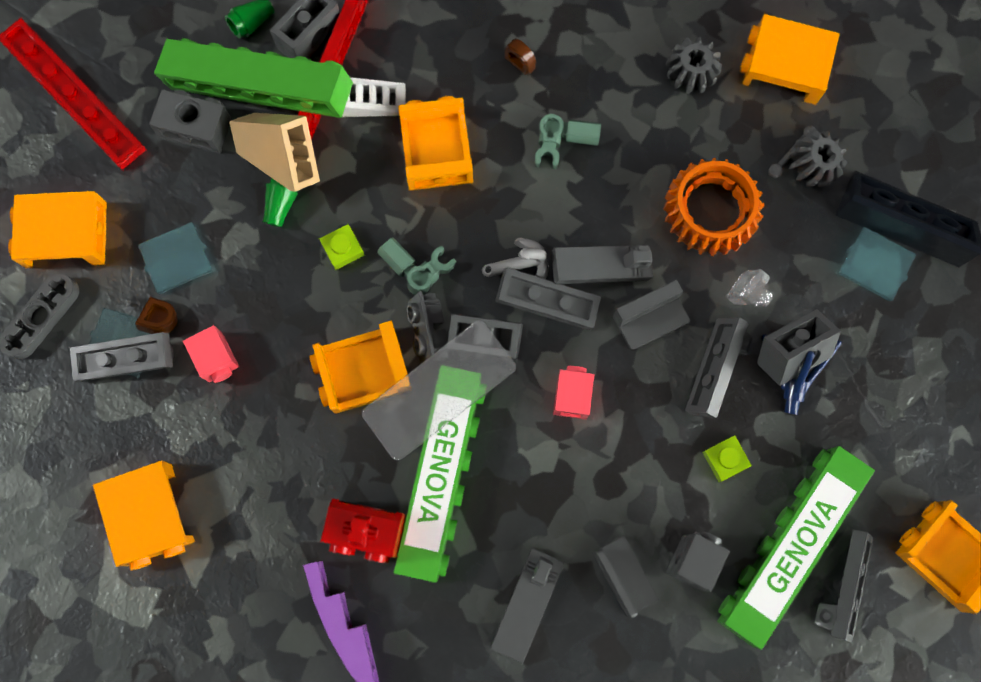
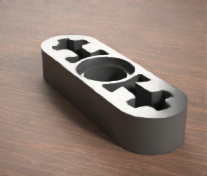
(24, 317)

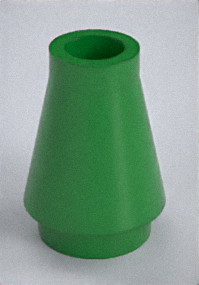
(248, 17)
(277, 203)

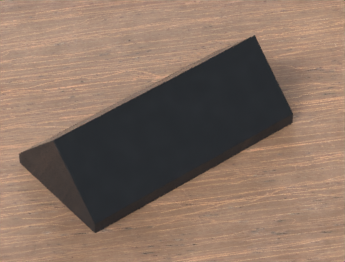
(910, 220)

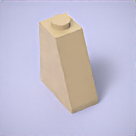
(278, 147)

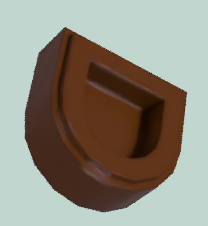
(520, 56)
(157, 317)

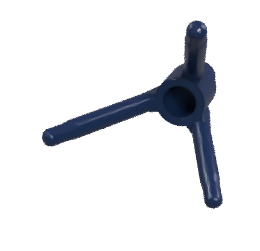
(795, 389)

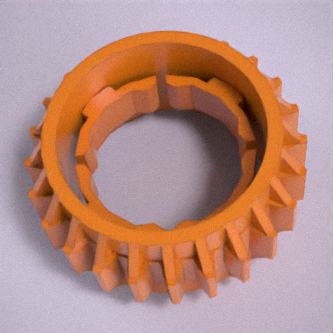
(732, 179)

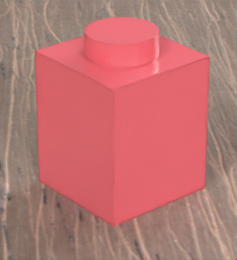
(211, 355)
(573, 393)

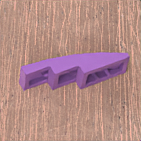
(350, 642)

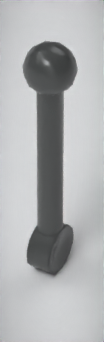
(776, 169)

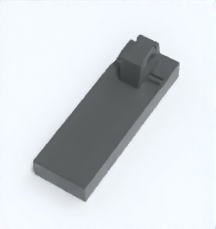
(601, 264)
(548, 299)
(725, 344)
(121, 357)
(527, 605)
(842, 617)

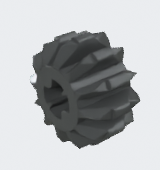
(695, 54)
(818, 158)

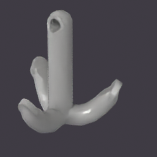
(531, 255)

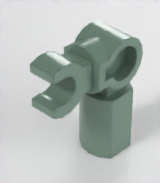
(575, 131)
(418, 277)

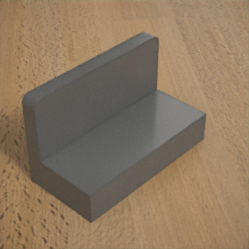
(651, 316)
(625, 576)

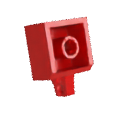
(363, 528)

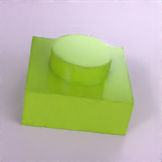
(342, 246)
(727, 459)

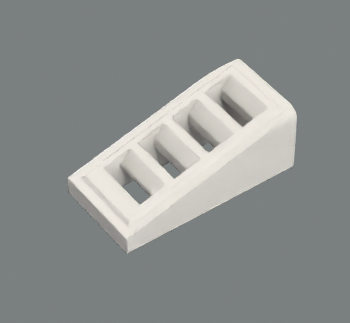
(361, 109)

